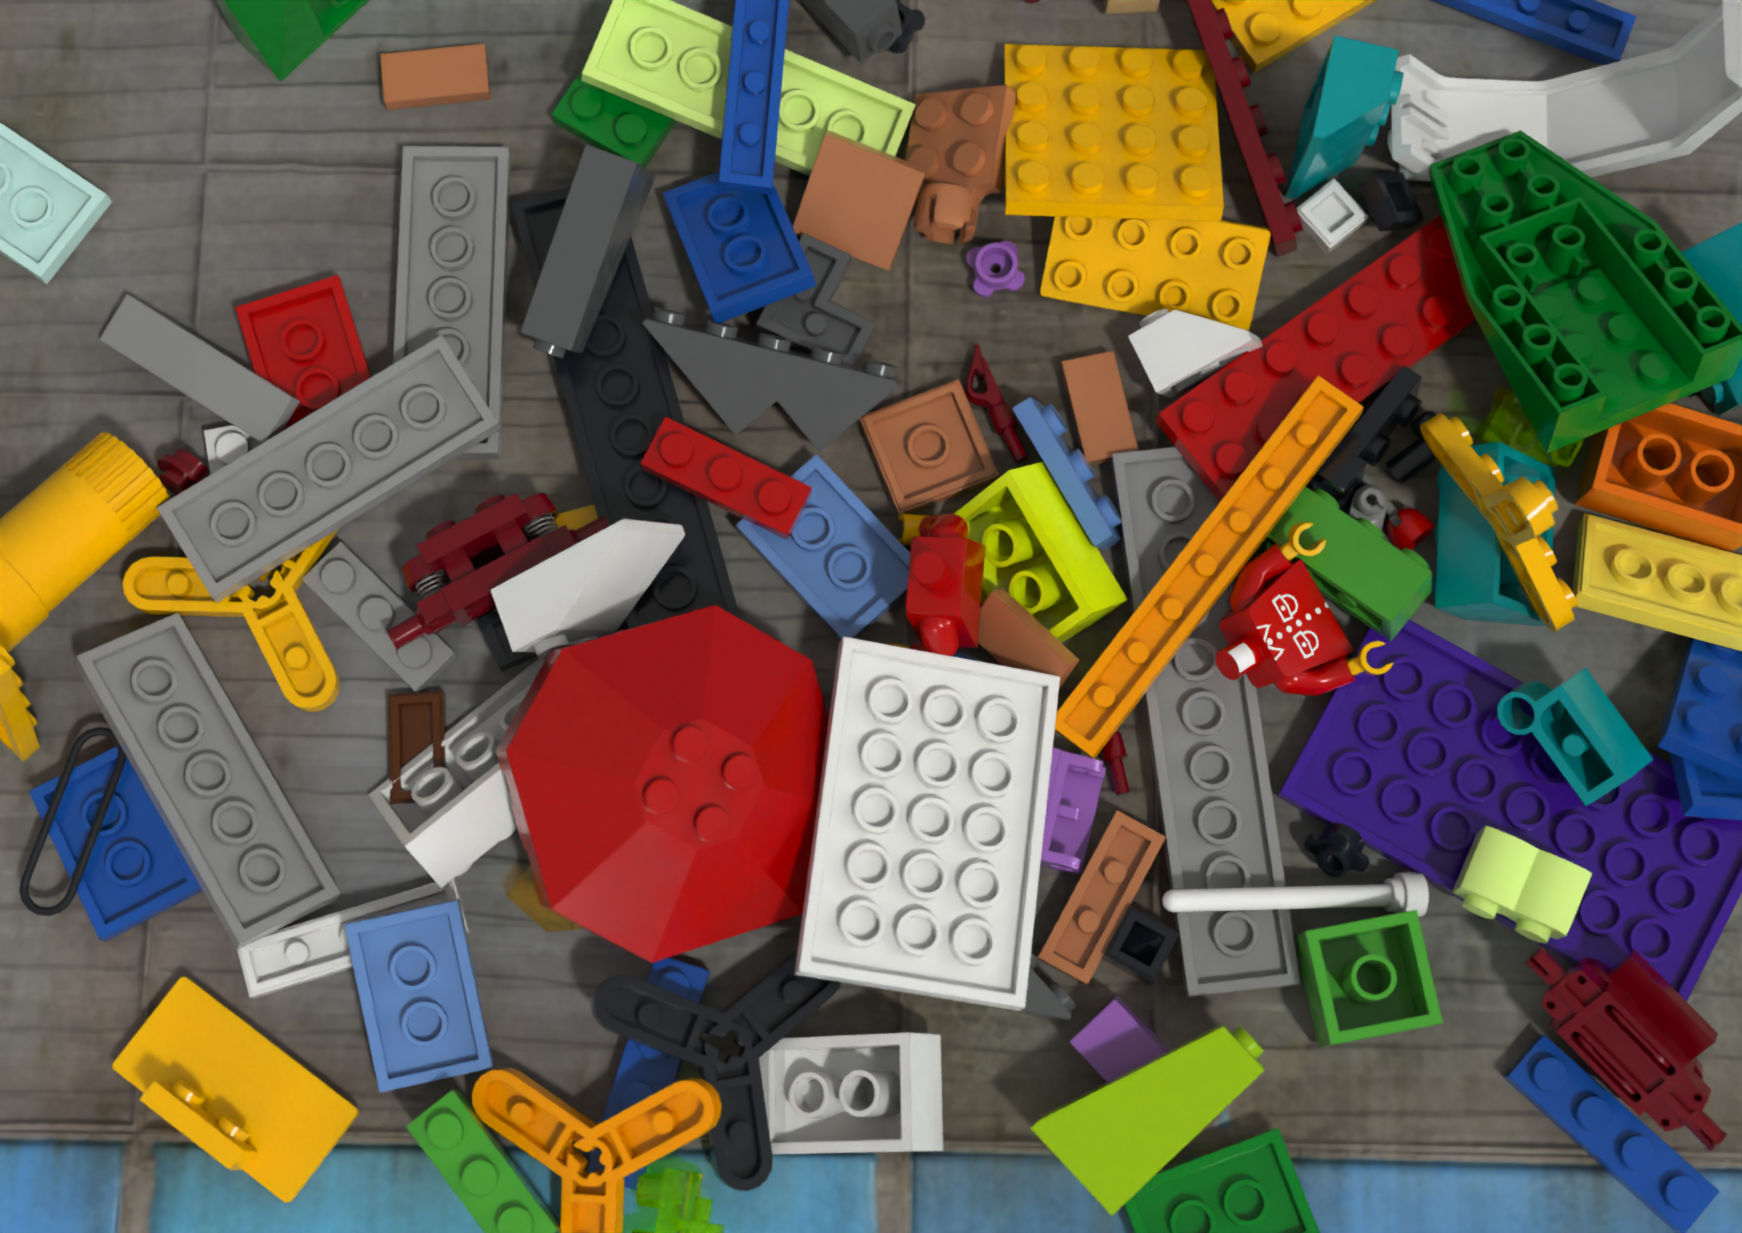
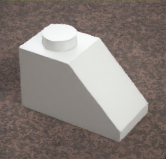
(1187, 348)

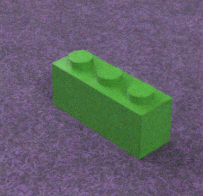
(1356, 564)
(480, 1169)

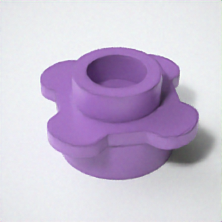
(1001, 254)

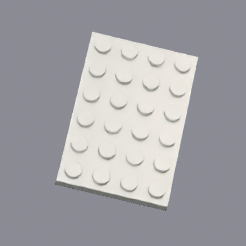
(929, 825)

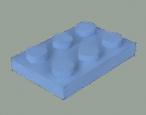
(836, 555)
(419, 995)

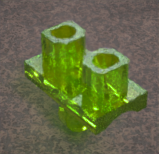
(1511, 427)
(678, 1202)

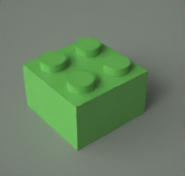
(1367, 979)

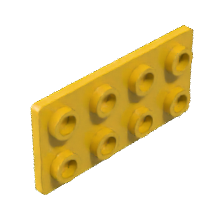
(1157, 265)
(234, 1091)

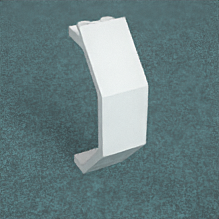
(1591, 118)

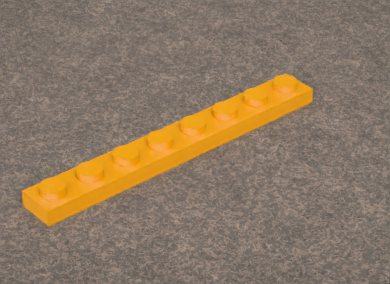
(1206, 567)

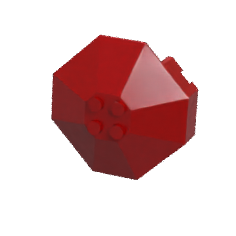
(669, 781)

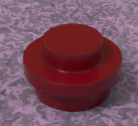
(181, 470)

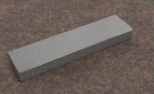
(199, 370)

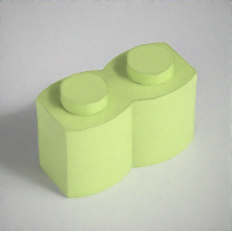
(1522, 884)

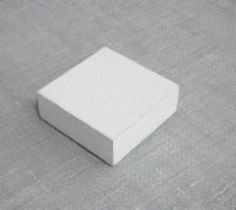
(1331, 216)

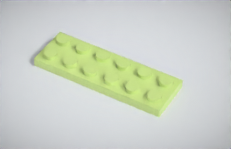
(679, 68)

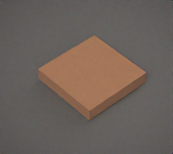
(859, 199)
(928, 448)

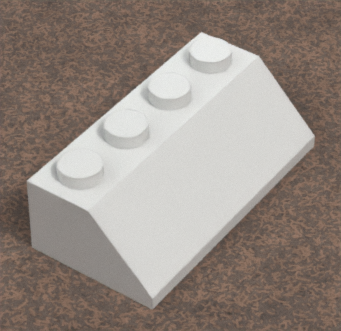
(468, 803)

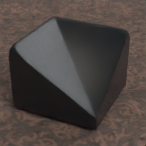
(1140, 945)

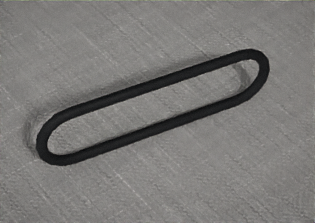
(24, 885)

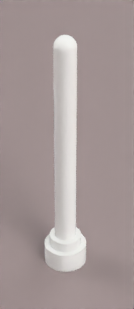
(1398, 894)

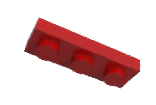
(726, 478)

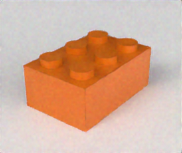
(1670, 475)

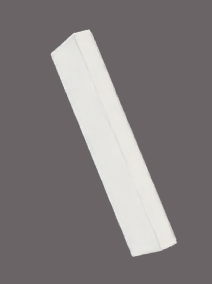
(321, 945)

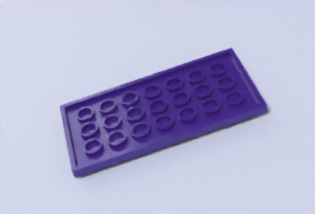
(1427, 765)

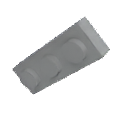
(369, 610)

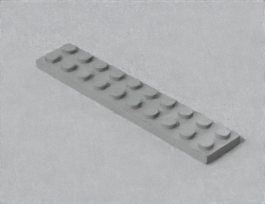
(1204, 748)

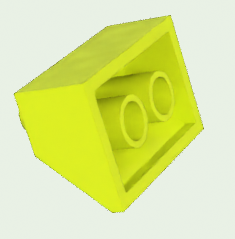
(1040, 552)

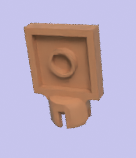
(963, 147)

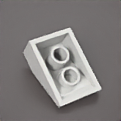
(585, 587)
(854, 1093)

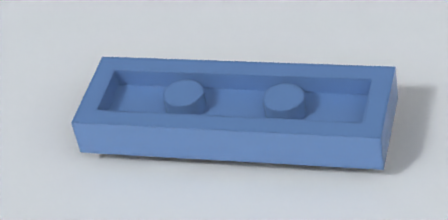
(1070, 472)

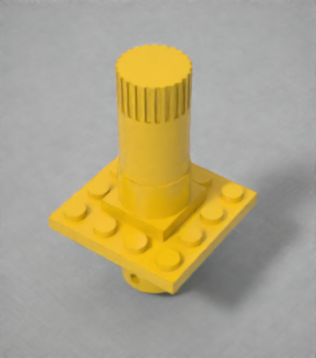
(56, 544)

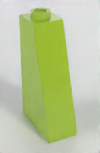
(1146, 1116)

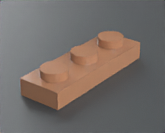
(1101, 898)

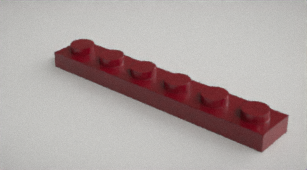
(1247, 125)

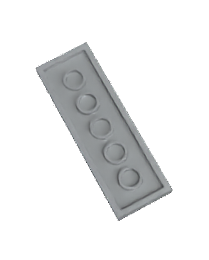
(456, 264)
(328, 468)
(207, 780)

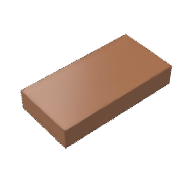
(435, 76)
(1098, 407)
(1020, 640)

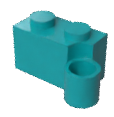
(1578, 733)

